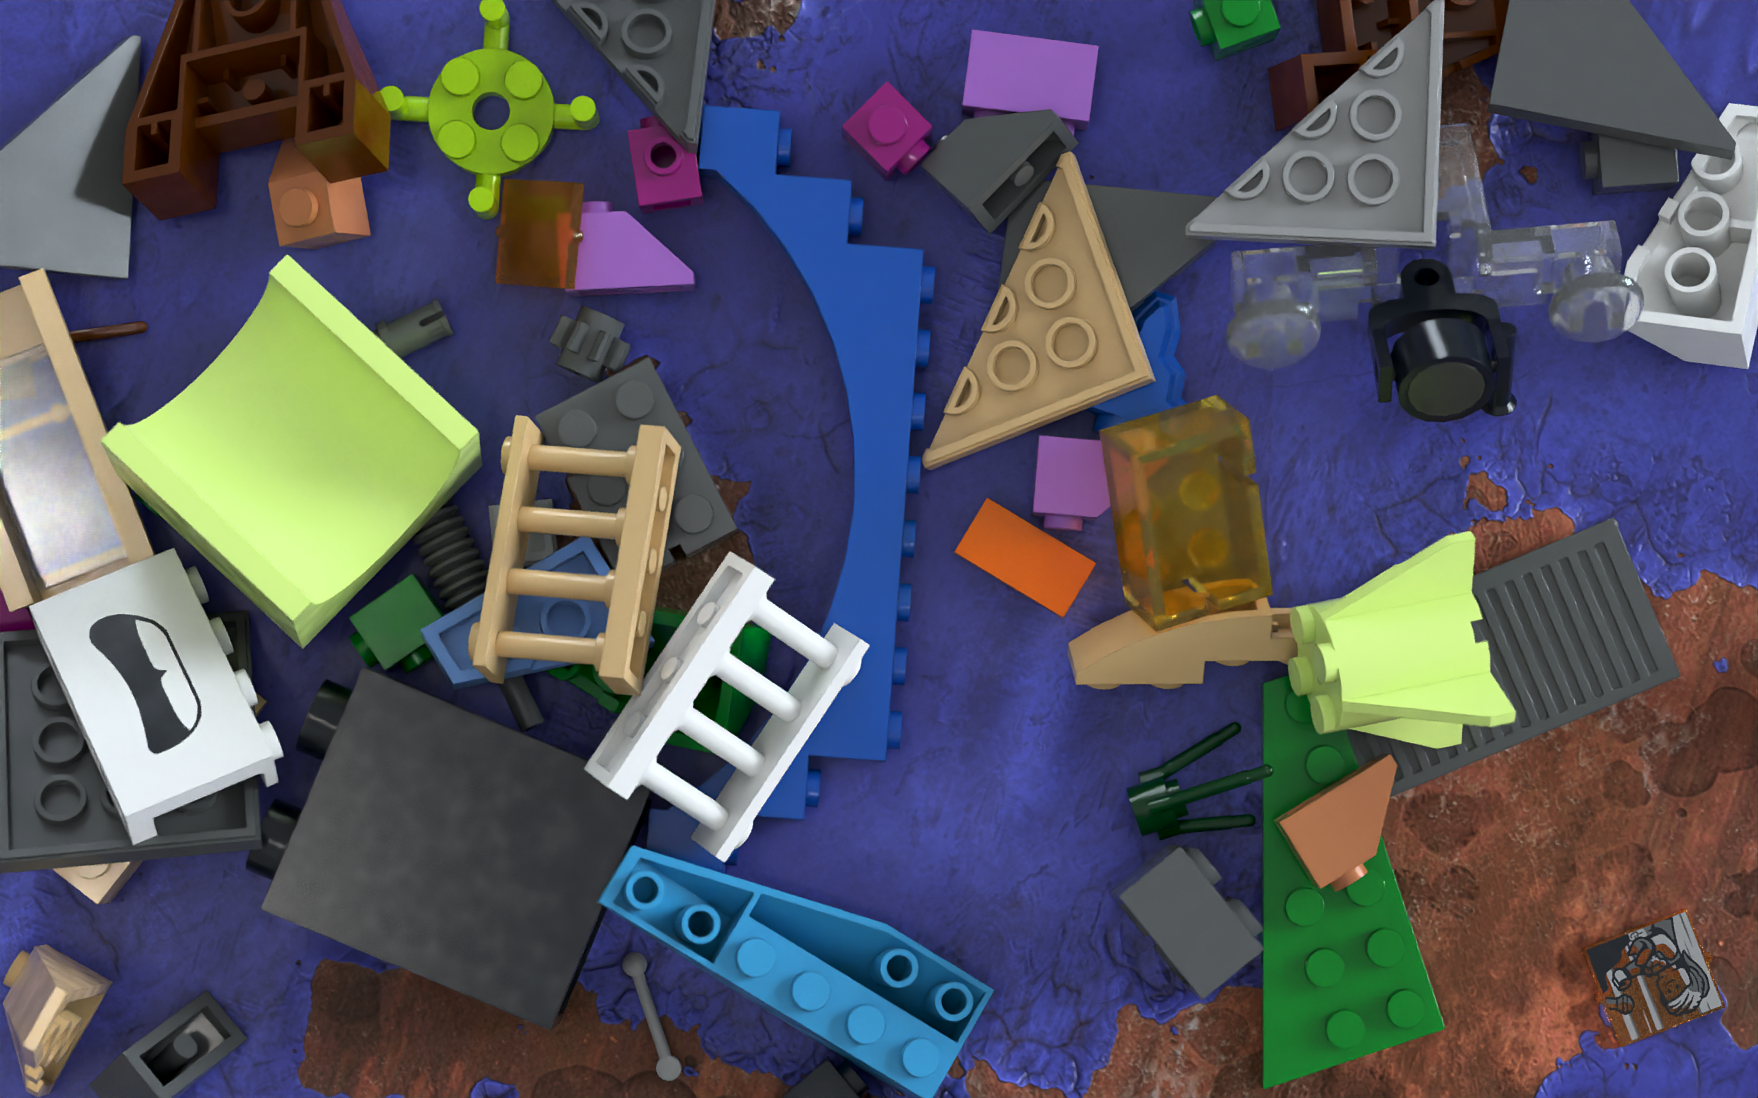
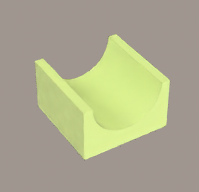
(299, 455)

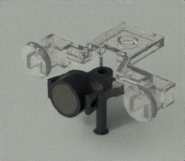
(1443, 354)

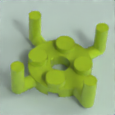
(486, 74)

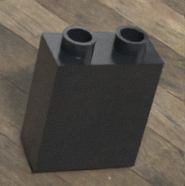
(447, 845)

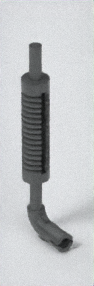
(443, 536)

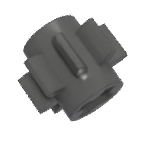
(590, 344)

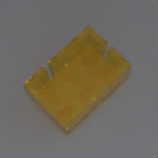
(1186, 511)

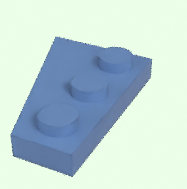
(449, 635)

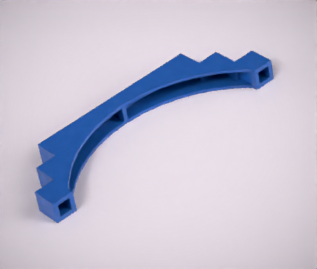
(872, 317)

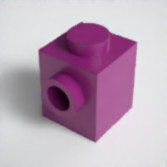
(889, 133)
(662, 169)

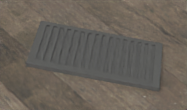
(1563, 641)

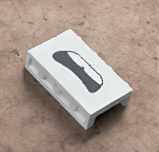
(154, 689)

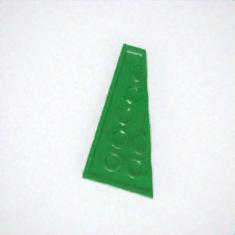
(1334, 964)

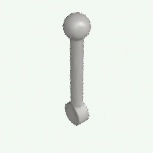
(668, 1066)

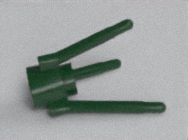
(1160, 803)

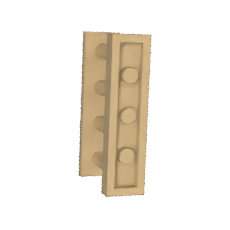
(627, 591)

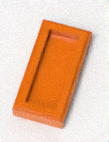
(1024, 558)

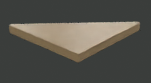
(1052, 336)

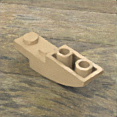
(1134, 653)

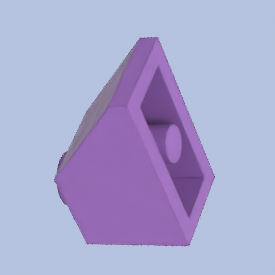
(624, 257)
(1069, 482)

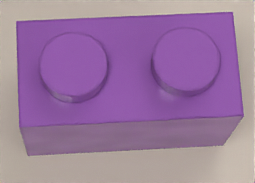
(1029, 75)

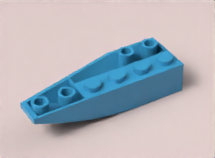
(810, 965)

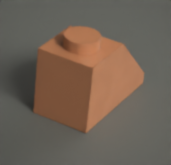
(310, 208)
(1341, 824)

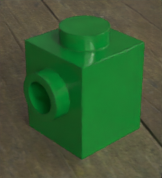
(1233, 25)
(392, 626)

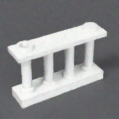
(667, 696)

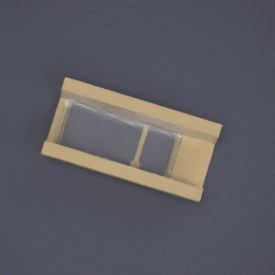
(59, 495)

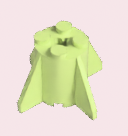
(1401, 653)

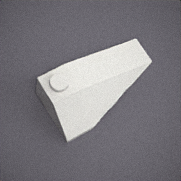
(1704, 257)

